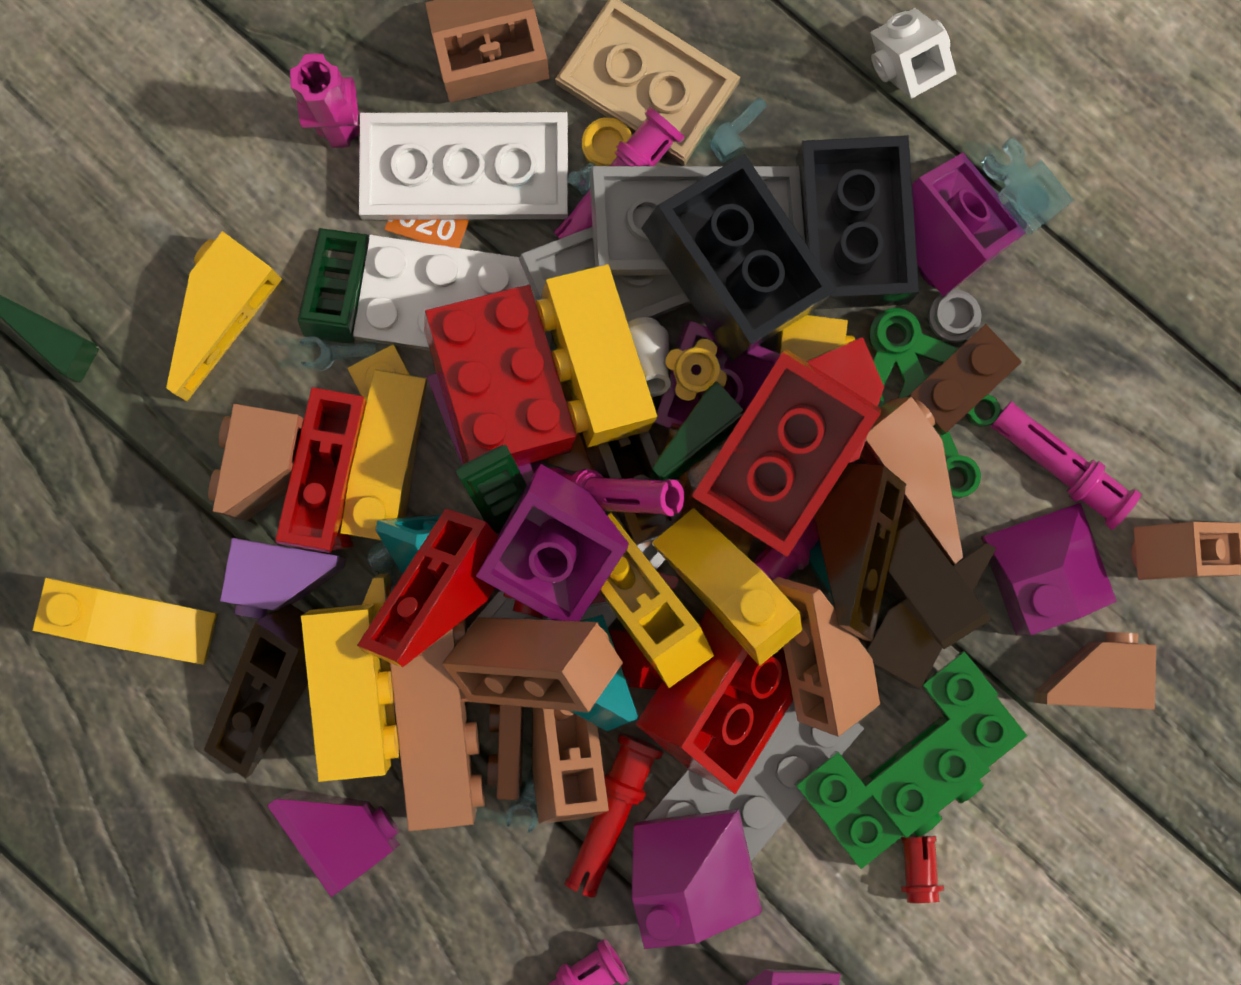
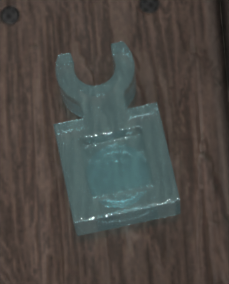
(1030, 193)

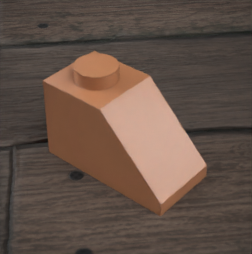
(1187, 550)
(1105, 675)

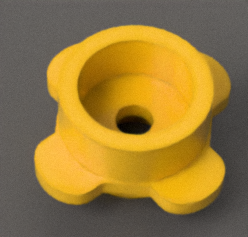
(681, 362)

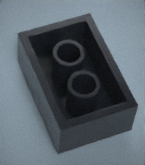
(861, 218)
(737, 257)

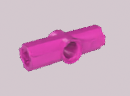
(326, 100)

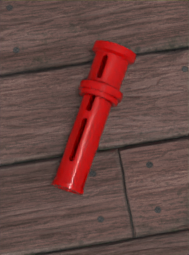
(623, 789)

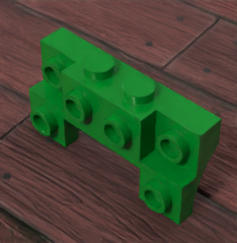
(924, 774)

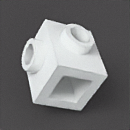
(912, 52)

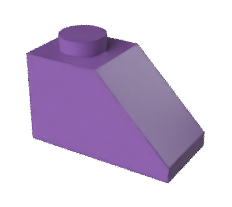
(273, 576)

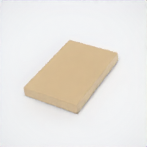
(635, 65)

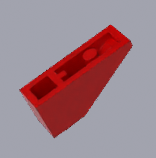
(321, 470)
(433, 591)

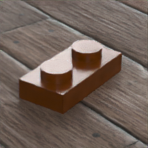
(966, 378)
(506, 766)

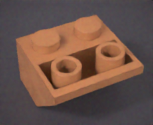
(486, 45)
(255, 460)

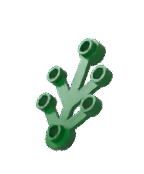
(906, 359)

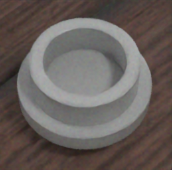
(954, 316)

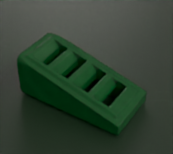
(327, 317)
(57, 345)
(700, 434)
(493, 485)

